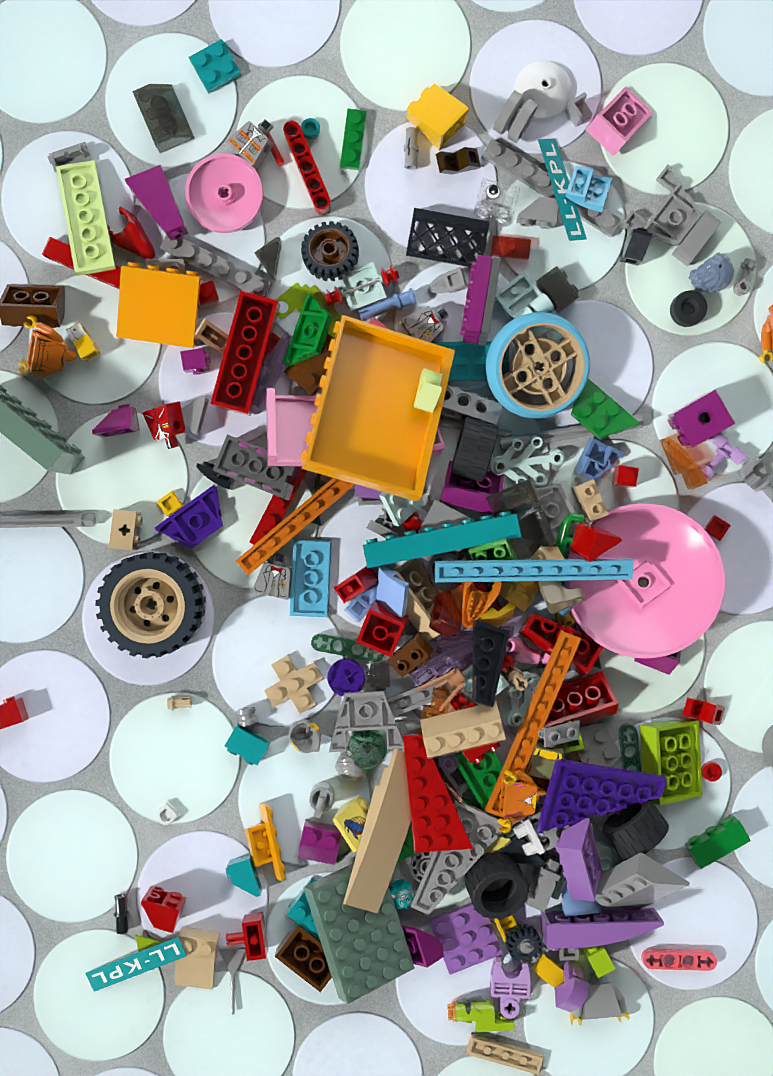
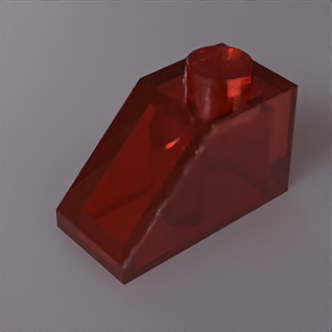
(445, 615)

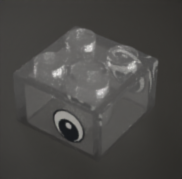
(496, 200)

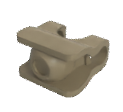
(559, 598)

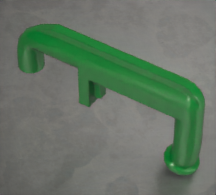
(564, 530)

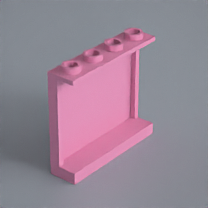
(287, 427)

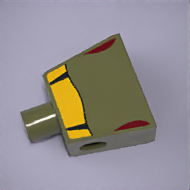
(543, 759)

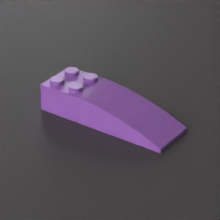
(596, 928)

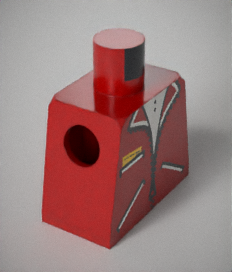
(166, 423)

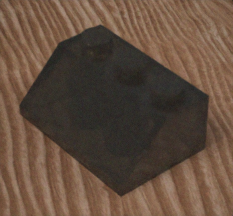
(163, 116)

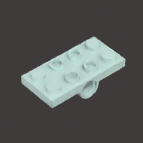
(524, 297)

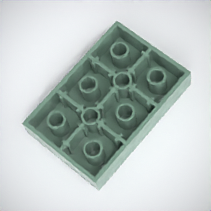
(36, 436)
(359, 945)

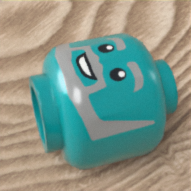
(402, 893)

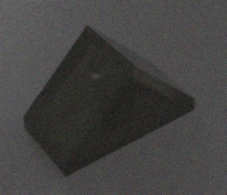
(269, 256)

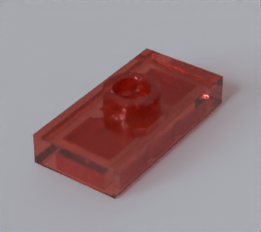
(510, 247)

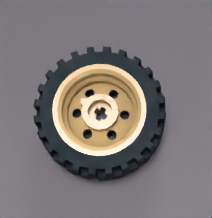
(119, 595)

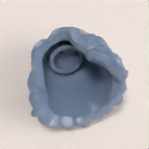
(710, 277)

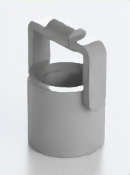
(321, 798)

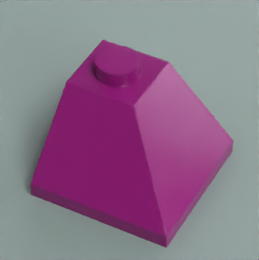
(118, 422)
(423, 947)

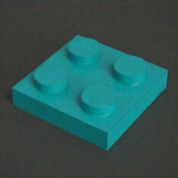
(215, 66)

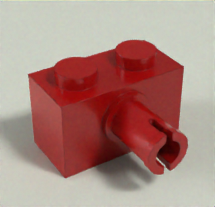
(252, 936)

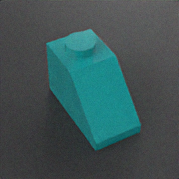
(244, 875)

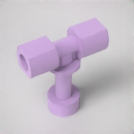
(724, 451)

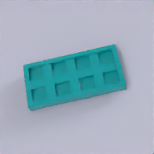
(470, 361)

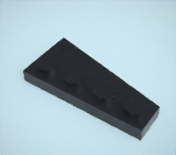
(488, 658)

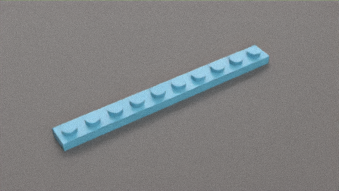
(533, 570)

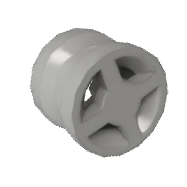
(247, 716)

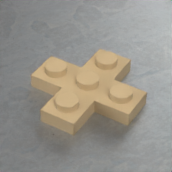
(293, 684)

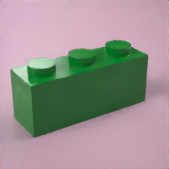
(717, 841)

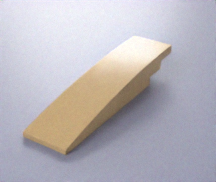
(381, 837)

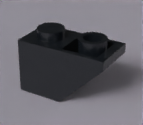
(636, 246)
(514, 850)

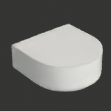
(167, 814)

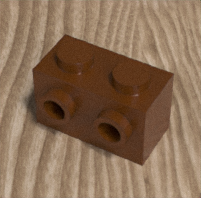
(410, 655)

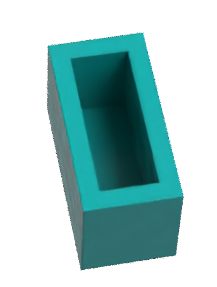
(247, 744)

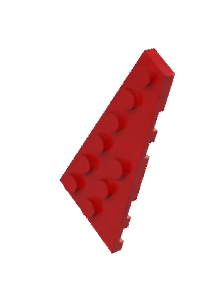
(432, 810)

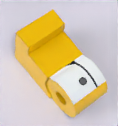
(83, 341)

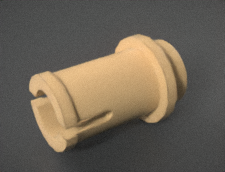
(179, 702)

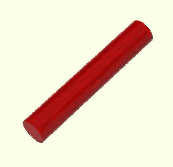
(275, 152)

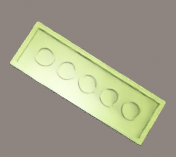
(85, 218)

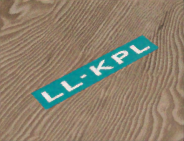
(560, 184)
(136, 964)

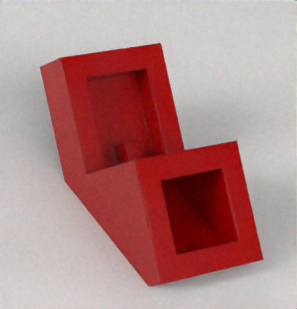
(703, 711)

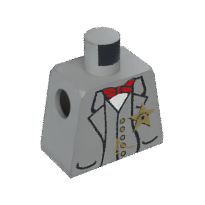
(425, 323)
(274, 578)

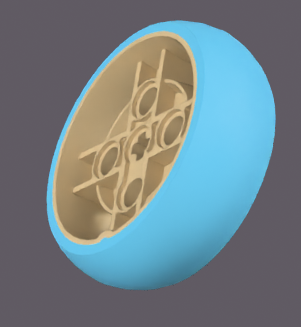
(569, 347)

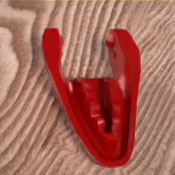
(133, 237)

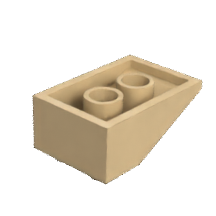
(200, 964)

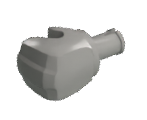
(756, 476)

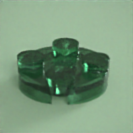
(359, 755)

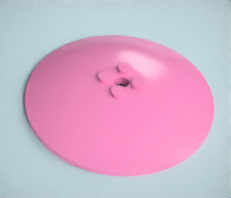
(682, 588)

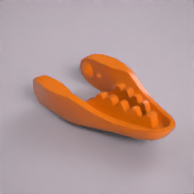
(477, 602)

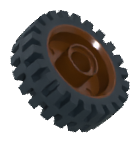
(327, 238)

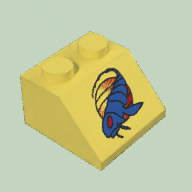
(351, 820)

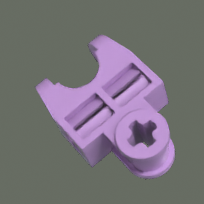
(509, 987)

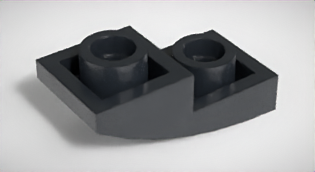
(207, 470)

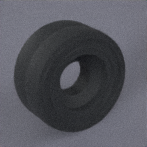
(699, 308)

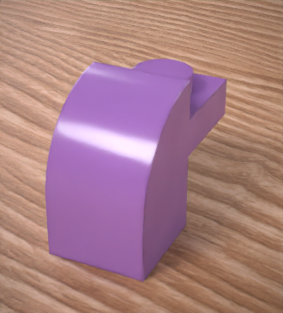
(574, 990)

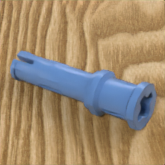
(397, 302)

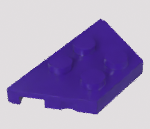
(194, 520)

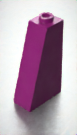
(156, 196)

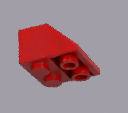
(163, 908)

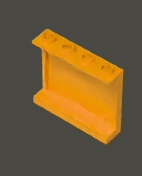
(158, 305)

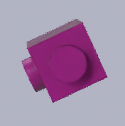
(195, 361)

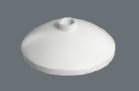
(551, 99)

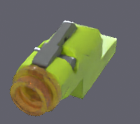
(480, 1012)

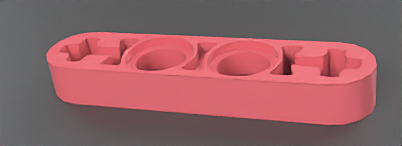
(678, 963)

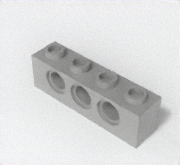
(472, 400)

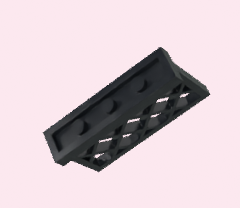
(451, 221)

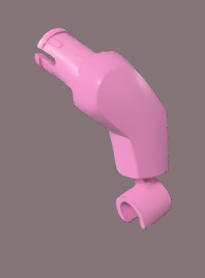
(523, 654)

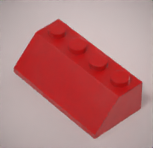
(583, 700)

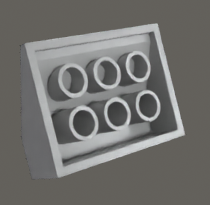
(637, 883)

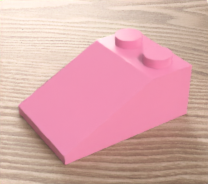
(619, 121)

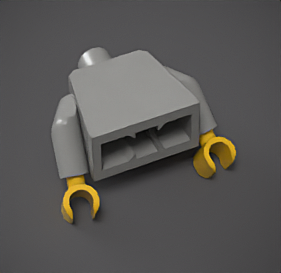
(602, 1002)

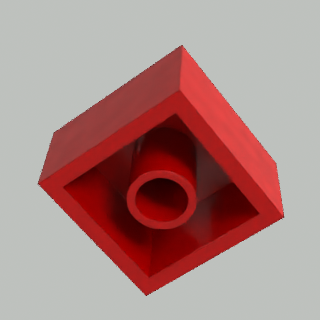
(381, 630)

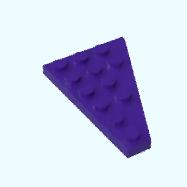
(588, 790)

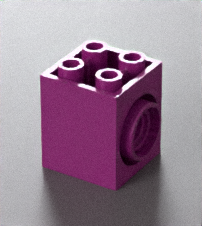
(688, 424)

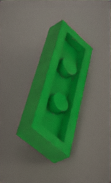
(353, 139)

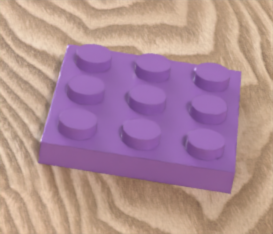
(465, 938)

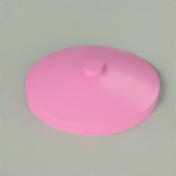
(224, 193)

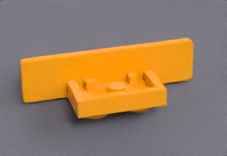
(263, 843)

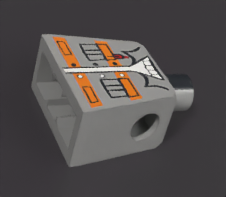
(252, 142)

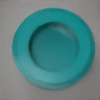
(310, 128)

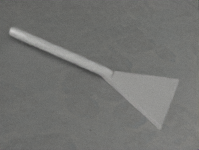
(232, 959)

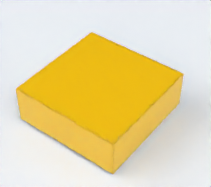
(170, 503)

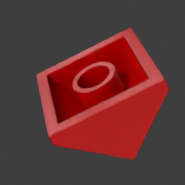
(592, 541)

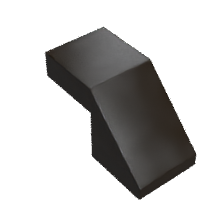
(459, 161)

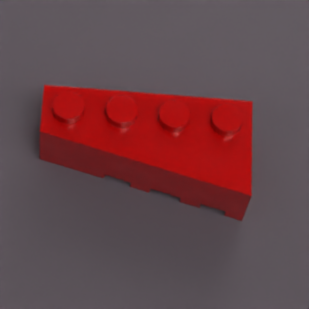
(545, 634)

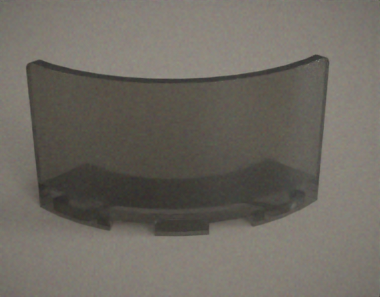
(533, 528)

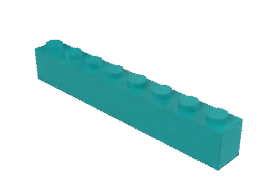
(441, 540)

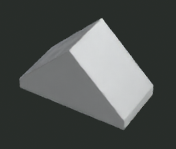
(195, 413)

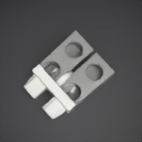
(538, 842)

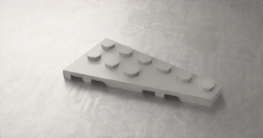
(449, 866)

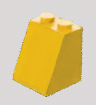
(437, 115)

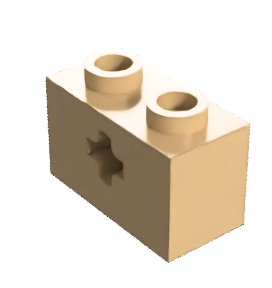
(590, 501)
(125, 519)

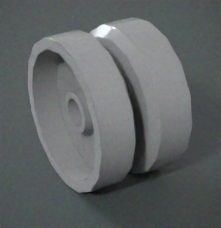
(515, 116)

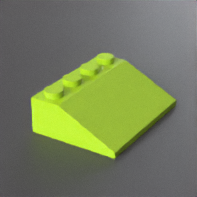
(673, 752)

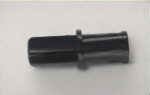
(121, 913)

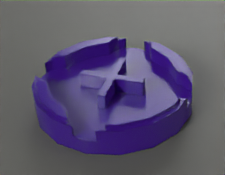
(346, 676)

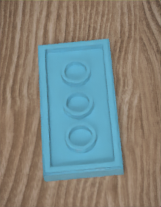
(310, 578)

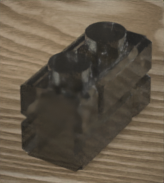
(558, 289)

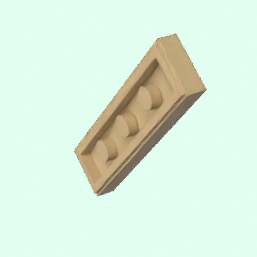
(505, 1054)

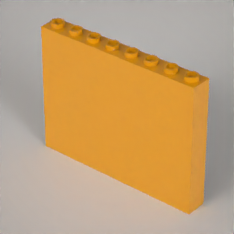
(366, 412)

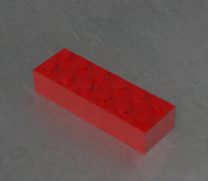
(245, 353)

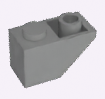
(541, 212)

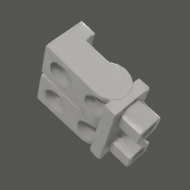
(543, 883)

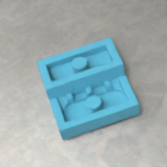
(588, 189)

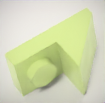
(428, 390)

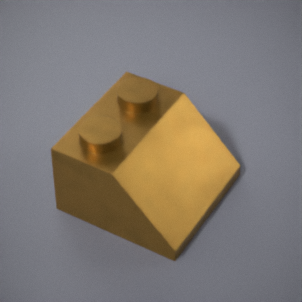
(519, 592)

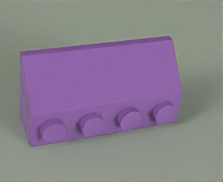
(580, 860)

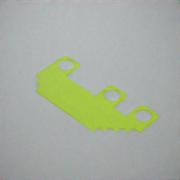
(295, 299)

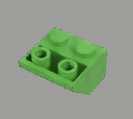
(496, 550)

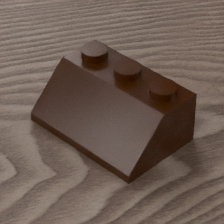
(41, 301)
(309, 372)
(305, 957)

